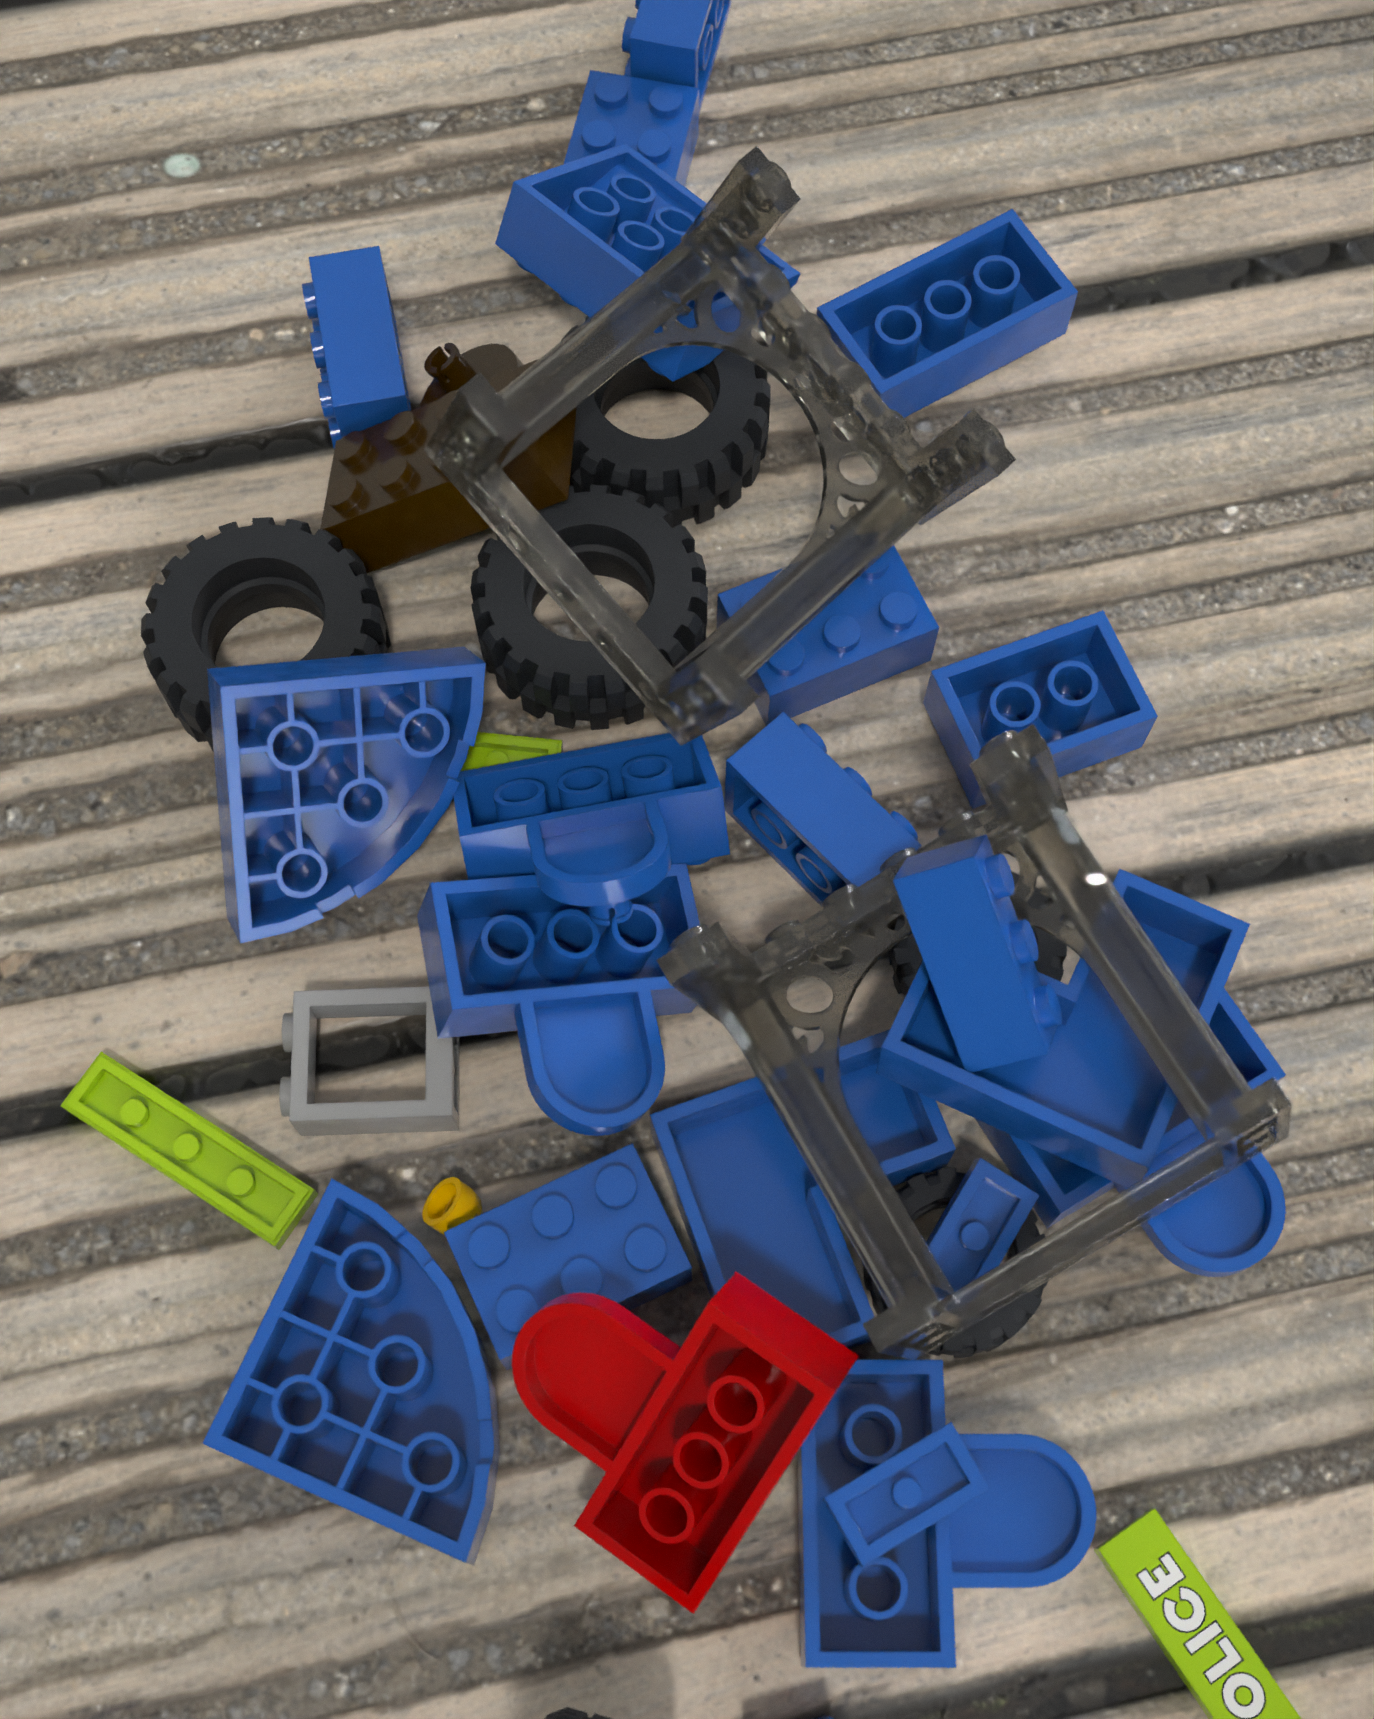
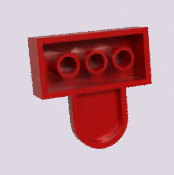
(681, 1431)

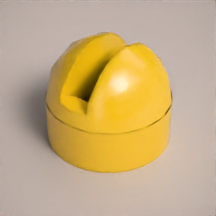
(451, 1205)

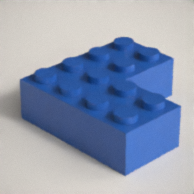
(1097, 1087)
(757, 1203)

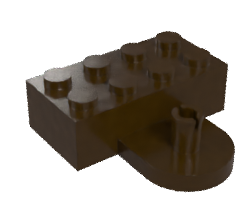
(395, 500)

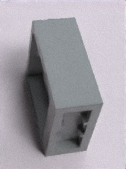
(297, 1091)

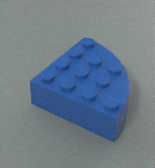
(333, 774)
(370, 1383)

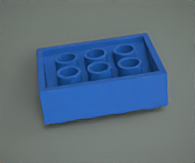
(601, 227)

